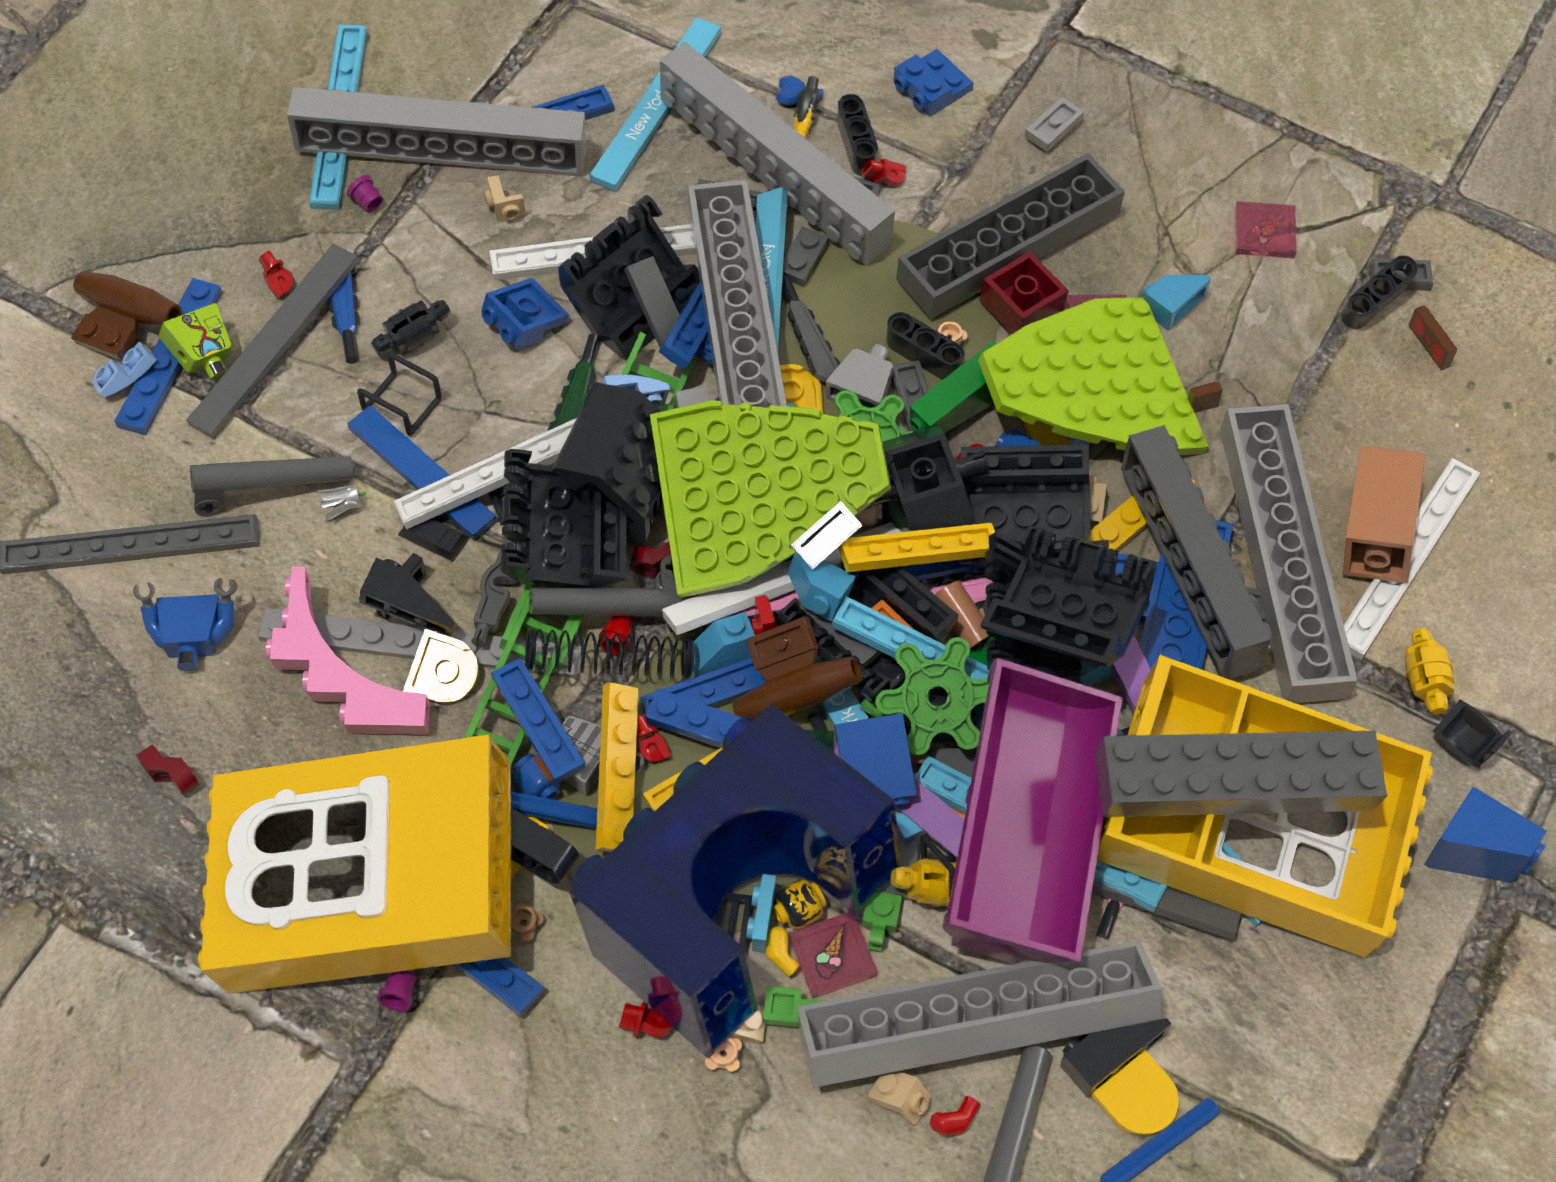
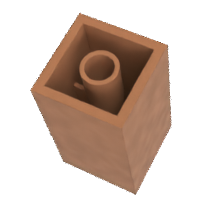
(1383, 514)

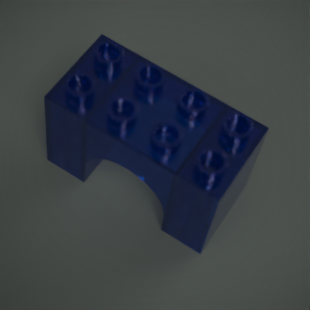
(755, 809)

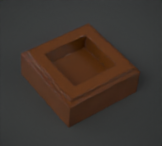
(1205, 396)

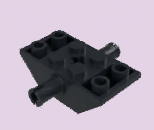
(930, 480)

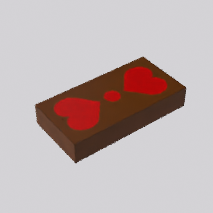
(1432, 337)

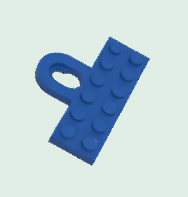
(1167, 620)

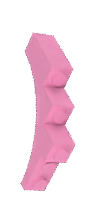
(368, 705)

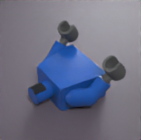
(188, 624)

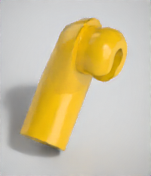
(778, 951)

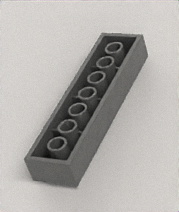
(1033, 220)
(1195, 553)
(1239, 773)

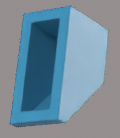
(1175, 297)
(820, 588)
(722, 644)

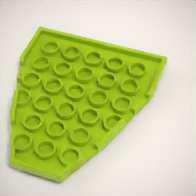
(1093, 375)
(754, 481)

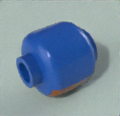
(533, 778)

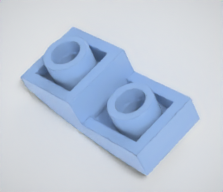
(116, 377)
(653, 389)

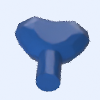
(789, 90)

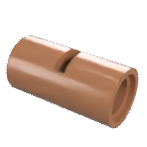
(969, 618)

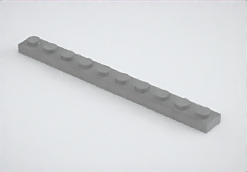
(404, 641)

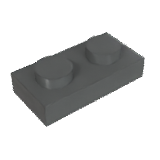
(804, 255)

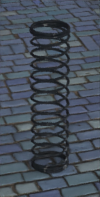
(686, 666)

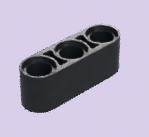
(856, 132)
(1385, 280)
(908, 335)
(540, 849)

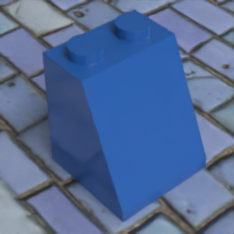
(880, 753)
(1487, 841)

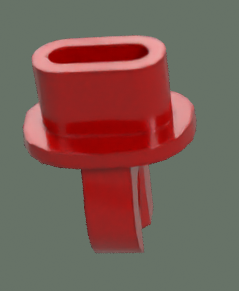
(884, 171)
(275, 275)
(650, 742)
(643, 1019)

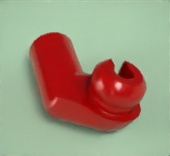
(955, 1122)

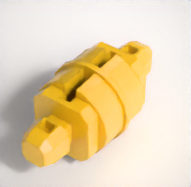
(1429, 671)
(925, 881)

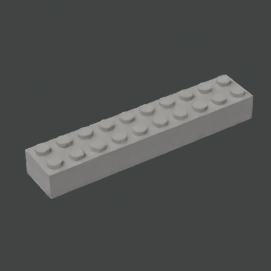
(438, 131)
(776, 154)
(735, 295)
(1288, 555)
(977, 1013)

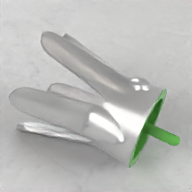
(346, 498)

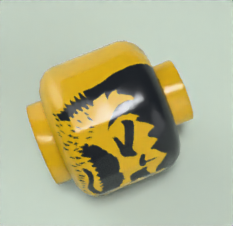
(799, 904)

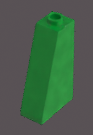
(954, 398)

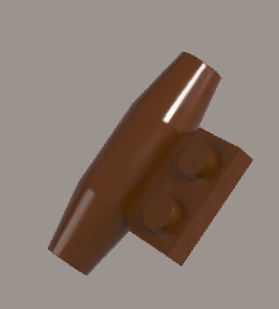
(120, 308)
(791, 674)

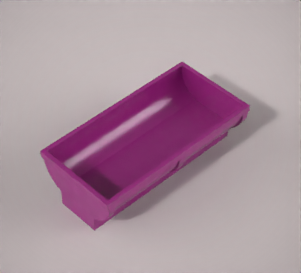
(1031, 818)

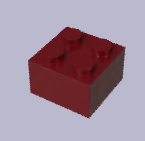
(1023, 293)

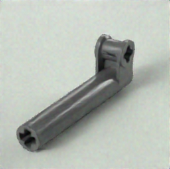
(211, 480)
(610, 601)
(1018, 1116)

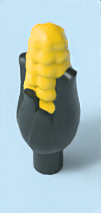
(806, 106)

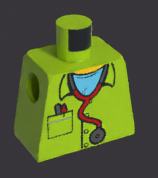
(198, 340)

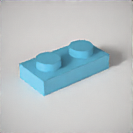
(763, 898)

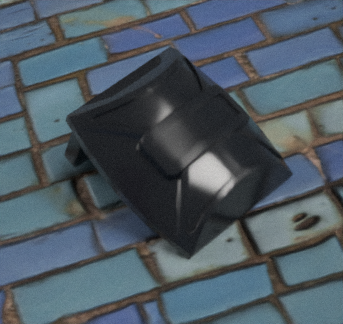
(1470, 734)

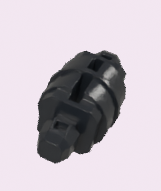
(410, 327)

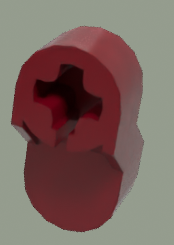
(647, 560)
(167, 769)

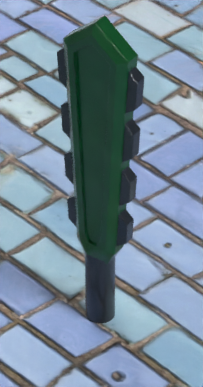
(580, 381)

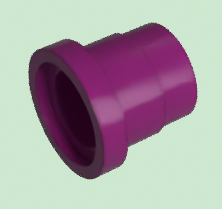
(365, 193)
(397, 991)

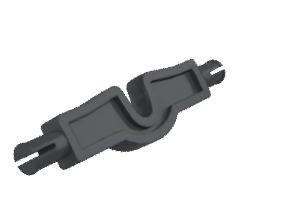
(493, 601)

